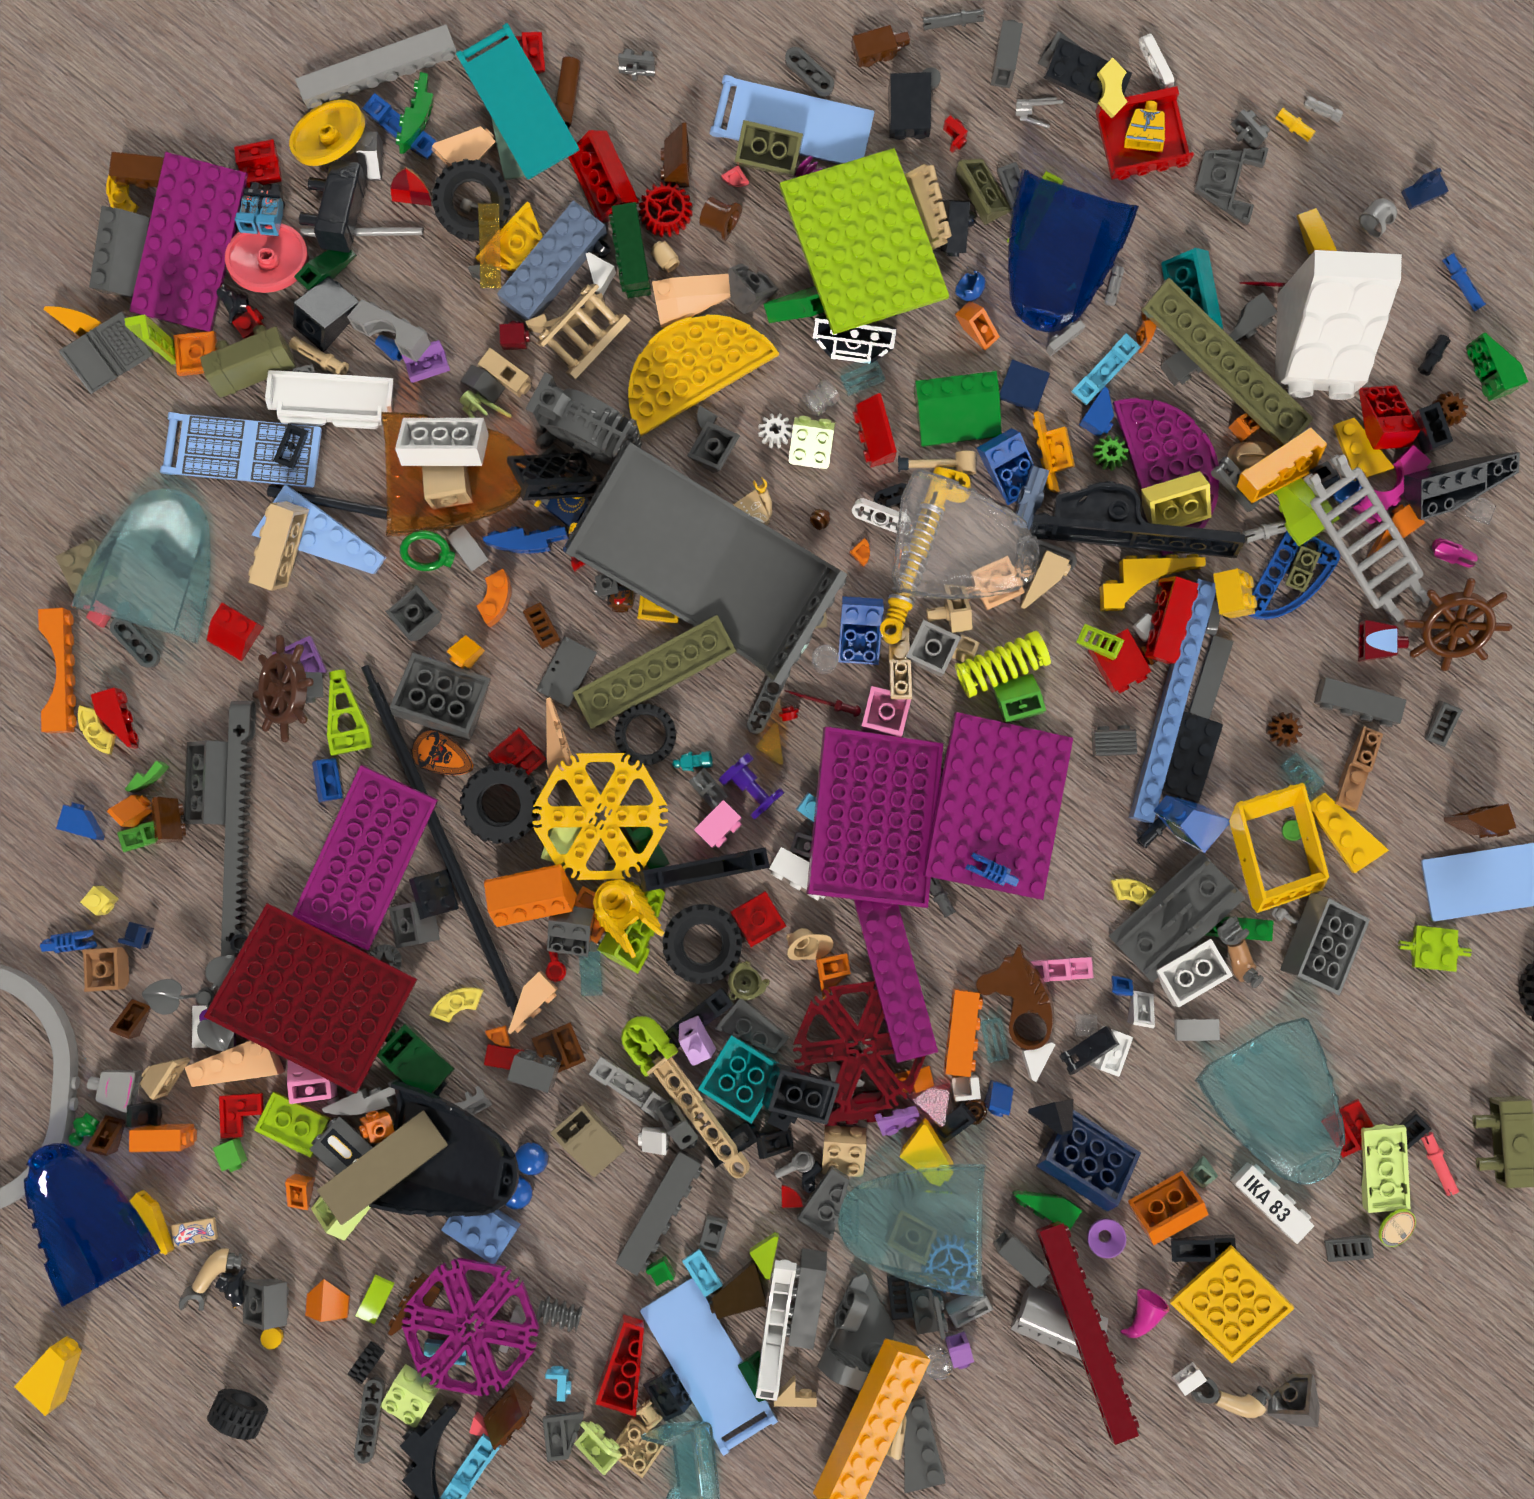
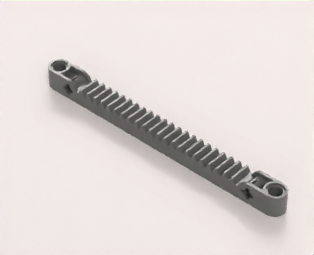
(241, 716)

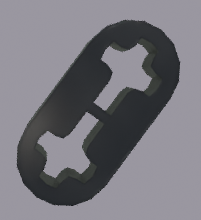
(890, 492)

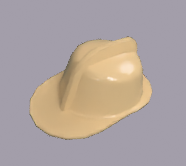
(1249, 453)
(807, 945)

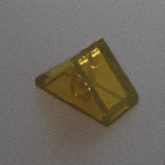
(771, 745)

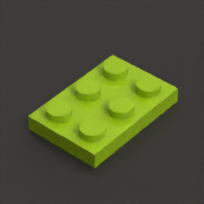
(291, 1123)

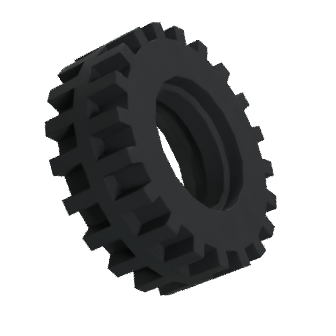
(457, 175)
(674, 949)

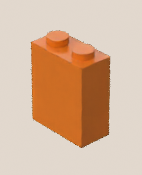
(162, 1138)

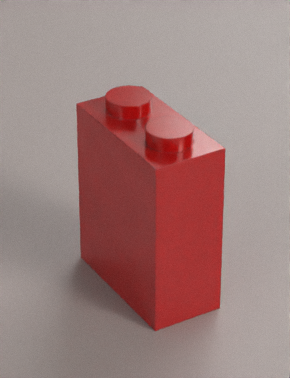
(1127, 666)

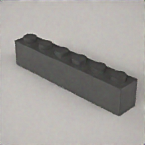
(659, 1211)

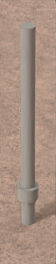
(379, 231)

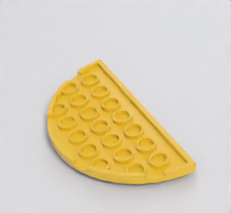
(690, 364)

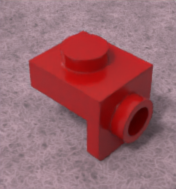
(956, 130)

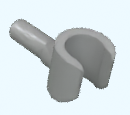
(466, 206)
(1280, 913)

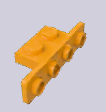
(1055, 450)

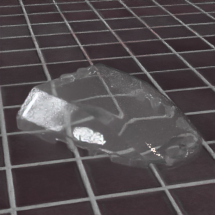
(959, 543)

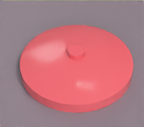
(266, 261)

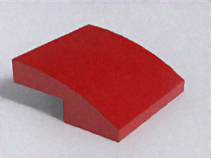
(533, 48)
(259, 162)
(518, 750)
(1354, 1119)

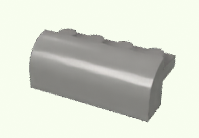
(1045, 1321)

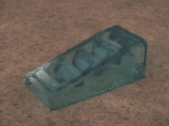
(1308, 770)

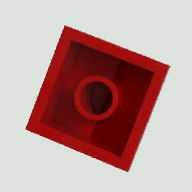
(233, 631)

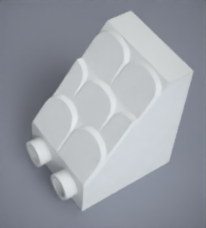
(1333, 321)

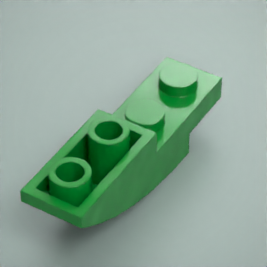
(416, 116)
(1258, 928)

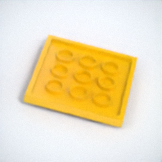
(1231, 1304)

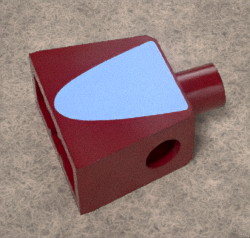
(1379, 641)

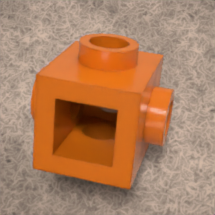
(376, 1126)

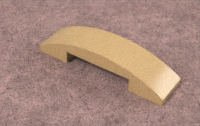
(540, 323)

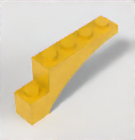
(1137, 573)

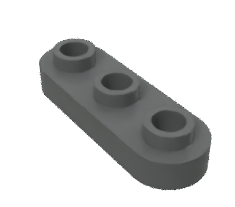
(807, 64)
(128, 638)

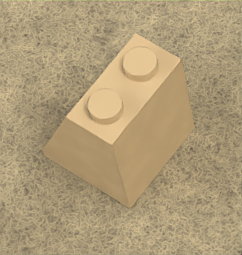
(446, 486)

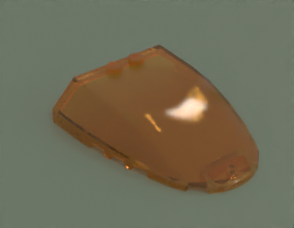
(491, 485)

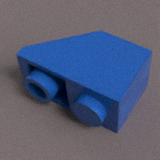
(999, 1098)

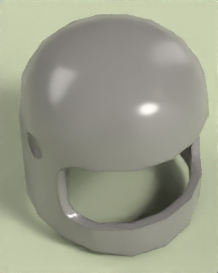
(1381, 212)

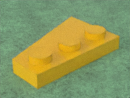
(1359, 450)

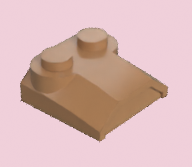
(105, 969)

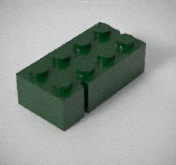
(629, 250)

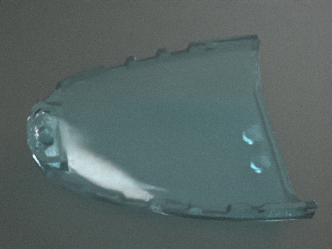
(153, 566)
(1280, 1101)
(920, 1226)

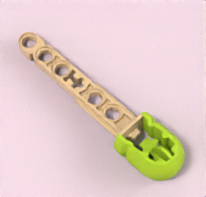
(638, 1040)

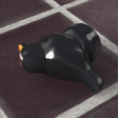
(232, 301)
(232, 1287)

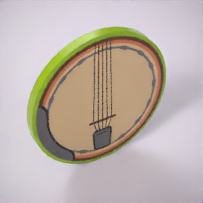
(1397, 1227)

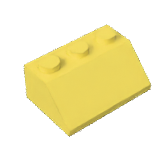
(1178, 501)

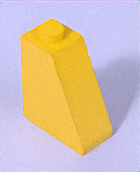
(925, 1148)

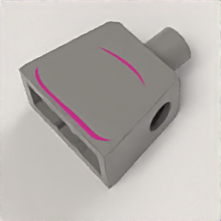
(116, 1088)

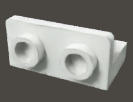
(1114, 1060)

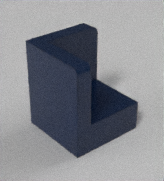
(137, 935)

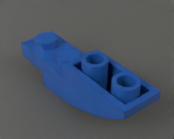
(517, 541)

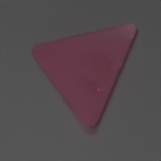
(933, 1102)

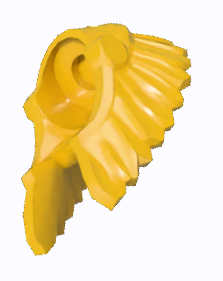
(621, 904)

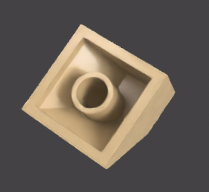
(161, 1077)

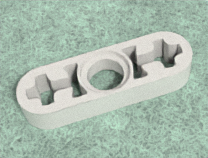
(1156, 61)
(868, 506)

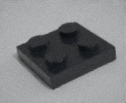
(433, 894)

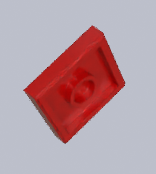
(758, 919)

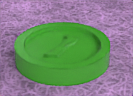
(1291, 830)

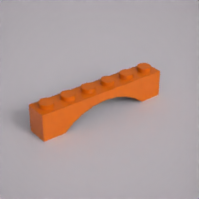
(59, 711)

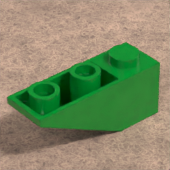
(794, 306)
(1050, 1206)

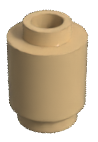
(665, 256)

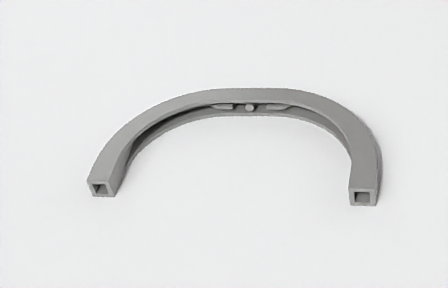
(64, 1064)

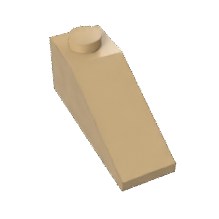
(1048, 573)

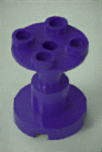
(745, 779)

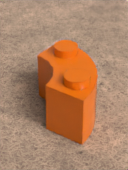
(497, 597)

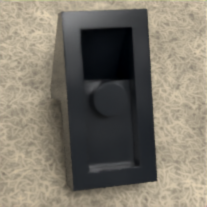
(774, 1143)

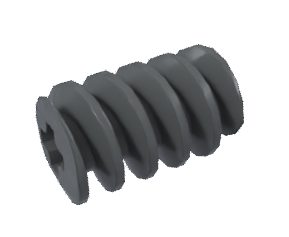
(559, 1314)

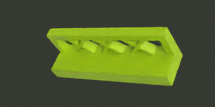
(152, 335)

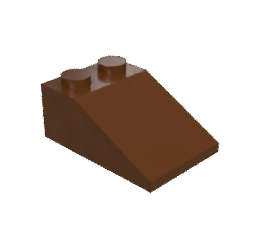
(676, 158)
(167, 820)

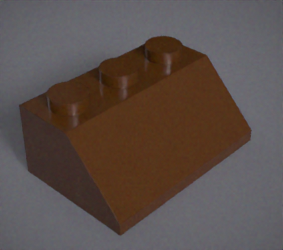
(1484, 820)

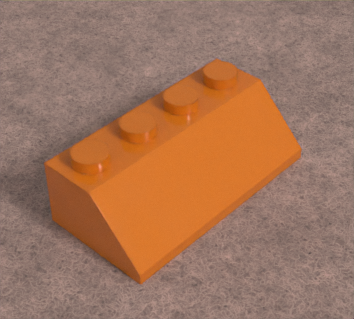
(529, 895)

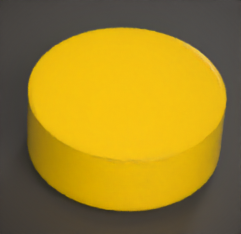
(272, 1338)

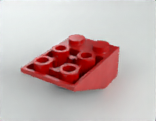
(1387, 418)

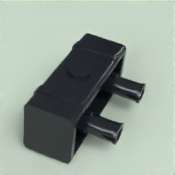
(339, 205)

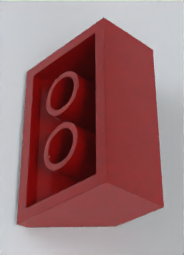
(875, 431)

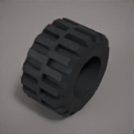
(237, 1414)

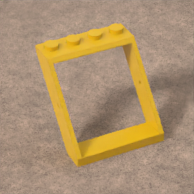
(1262, 805)

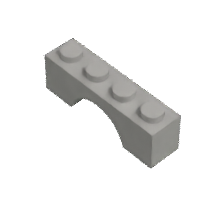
(371, 319)

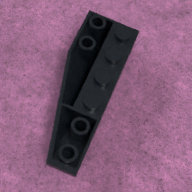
(1457, 483)

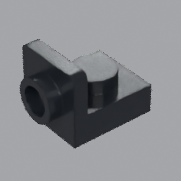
(143, 1114)

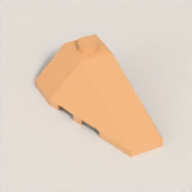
(688, 296)
(556, 741)

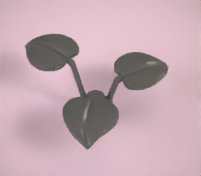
(165, 994)

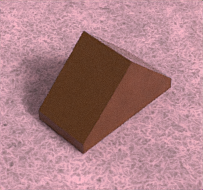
(131, 1020)
(107, 1136)

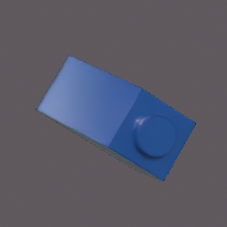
(1099, 415)
(79, 821)

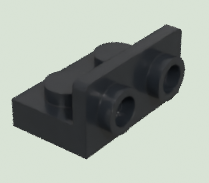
(668, 1394)

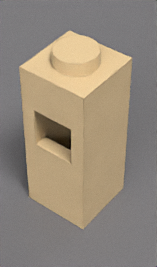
(505, 373)

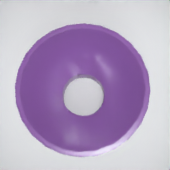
(1114, 1245)

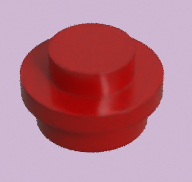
(788, 713)

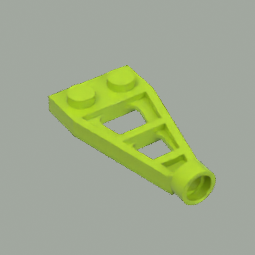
(350, 740)

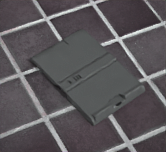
(105, 353)

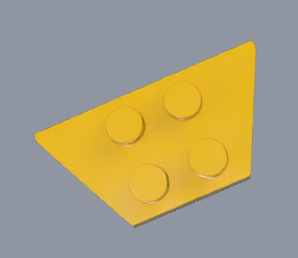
(518, 238)

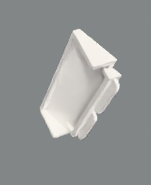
(332, 398)

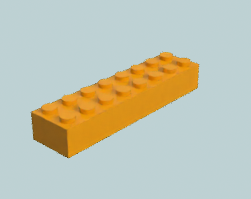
(872, 1422)

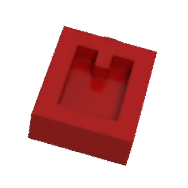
(248, 321)

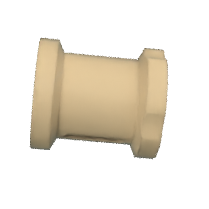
(648, 1414)

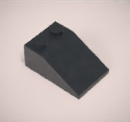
(800, 1094)

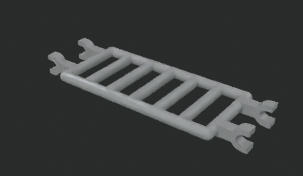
(1321, 494)

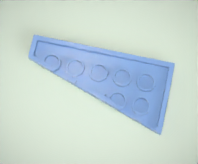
(329, 538)

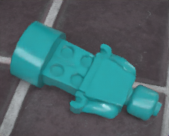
(689, 761)

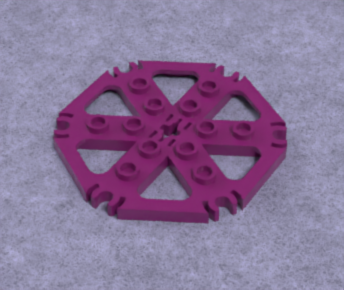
(477, 1347)

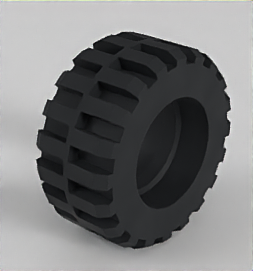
(477, 818)

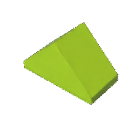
(764, 1254)

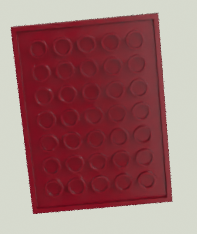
(311, 998)

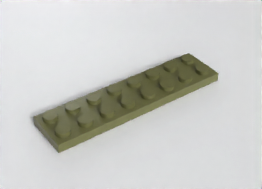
(654, 672)

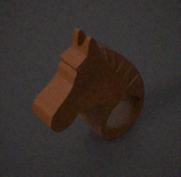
(1023, 982)

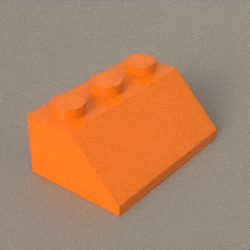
(1168, 1207)

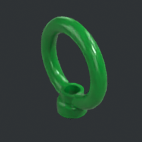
(445, 556)

